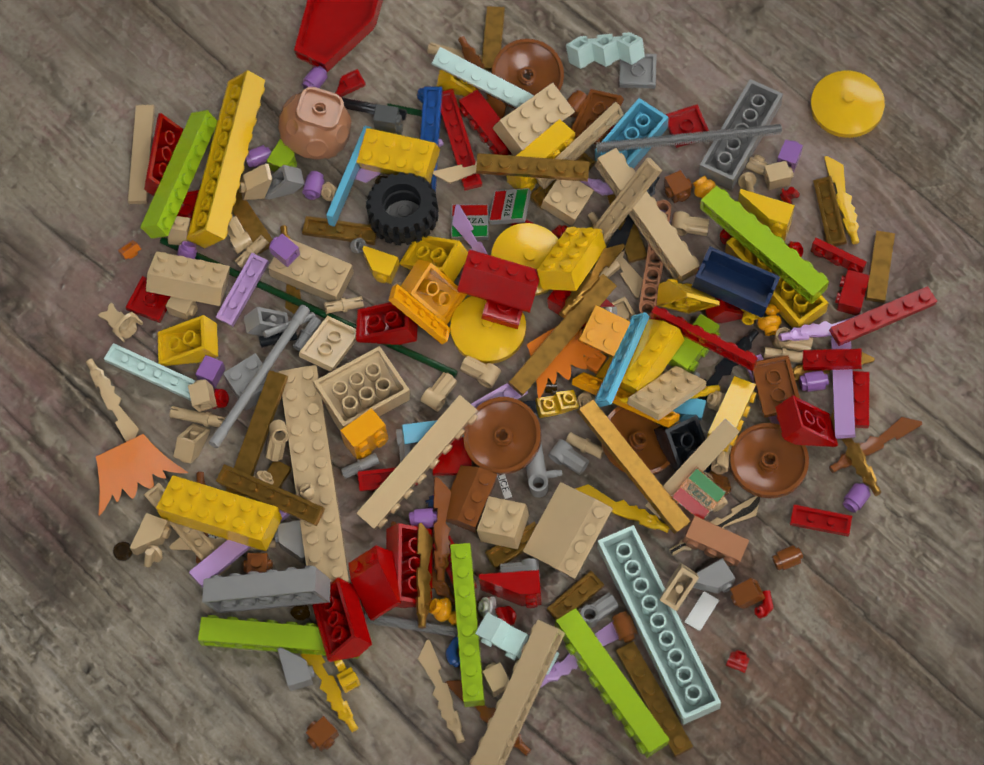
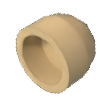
(309, 493)

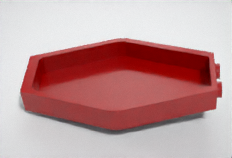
(334, 29)

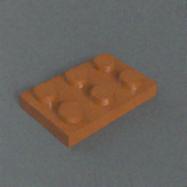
(595, 105)
(774, 383)

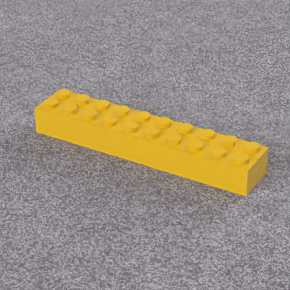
(226, 160)

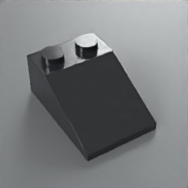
(681, 440)

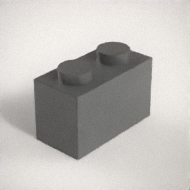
(387, 119)

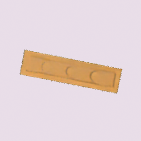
(419, 314)

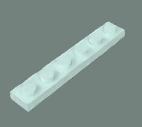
(480, 78)
(149, 370)

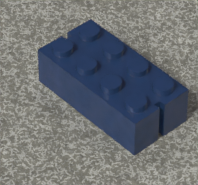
(735, 281)

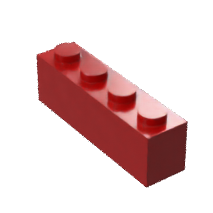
(483, 119)

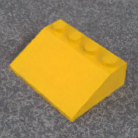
(651, 356)

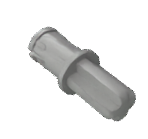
(307, 333)
(361, 465)

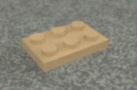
(329, 344)

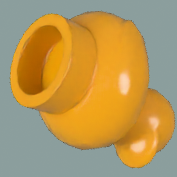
(703, 187)
(771, 322)
(442, 610)

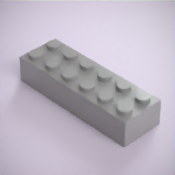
(728, 157)
(266, 589)

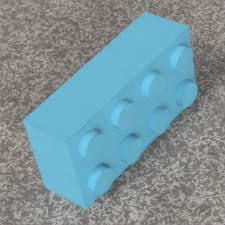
(638, 122)

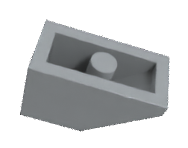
(285, 182)
(263, 319)
(290, 539)
(715, 578)
(296, 670)

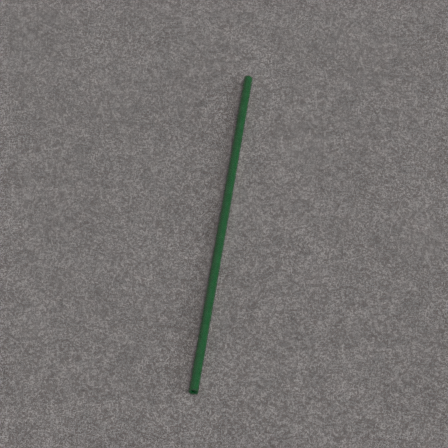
(320, 312)

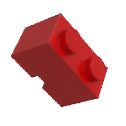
(853, 292)

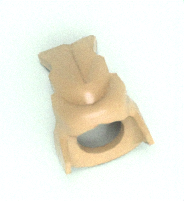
(123, 325)

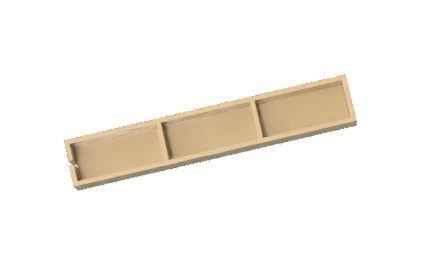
(313, 465)

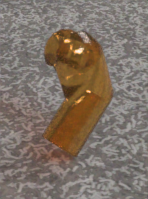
(722, 480)

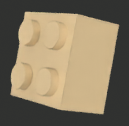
(567, 200)
(503, 522)

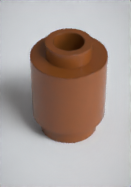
(577, 101)
(787, 558)
(624, 627)

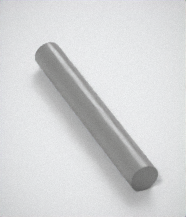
(280, 328)

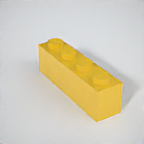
(735, 406)

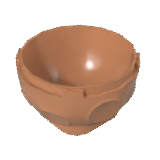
(315, 132)

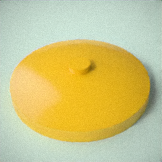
(847, 104)
(525, 245)
(481, 338)

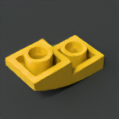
(558, 404)

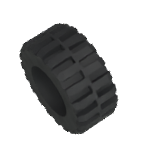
(396, 189)

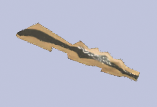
(739, 513)

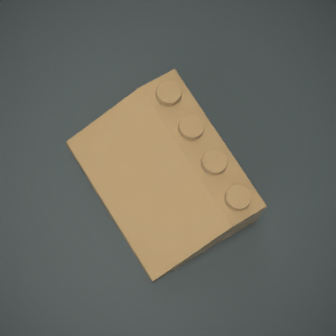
(362, 385)
(568, 530)

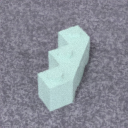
(605, 49)
(502, 635)

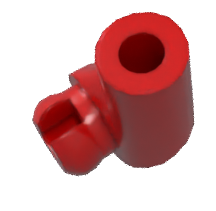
(766, 605)

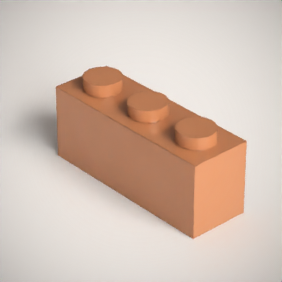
(715, 541)

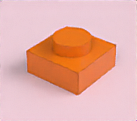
(130, 250)
(595, 364)

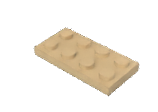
(666, 392)

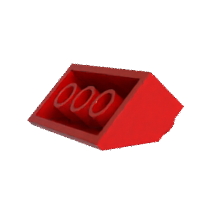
(164, 143)
(499, 281)
(402, 541)
(342, 623)

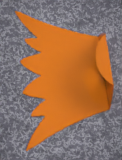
(570, 355)
(129, 465)

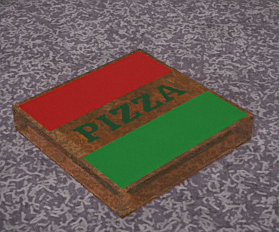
(699, 494)

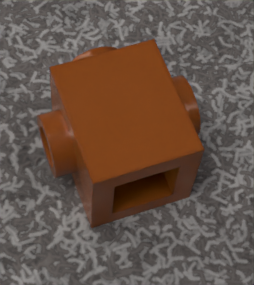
(677, 187)
(258, 562)
(321, 734)

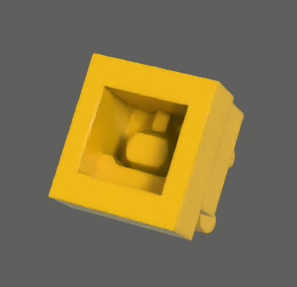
(346, 677)

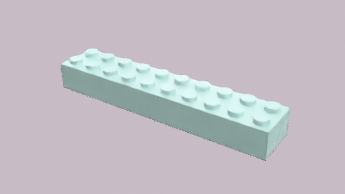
(658, 625)

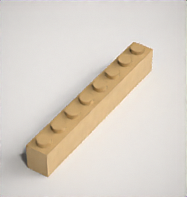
(649, 219)
(417, 463)
(518, 695)

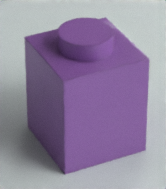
(790, 153)
(284, 250)
(211, 370)

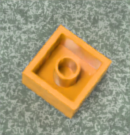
(604, 331)
(364, 434)

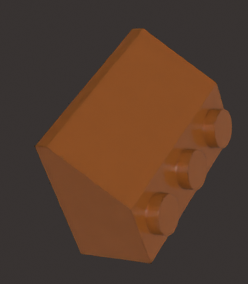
(470, 496)

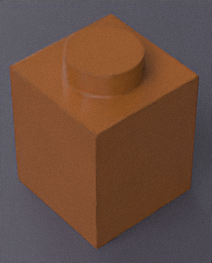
(747, 593)

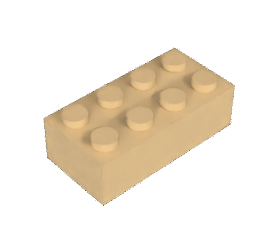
(533, 118)
(314, 273)
(187, 278)

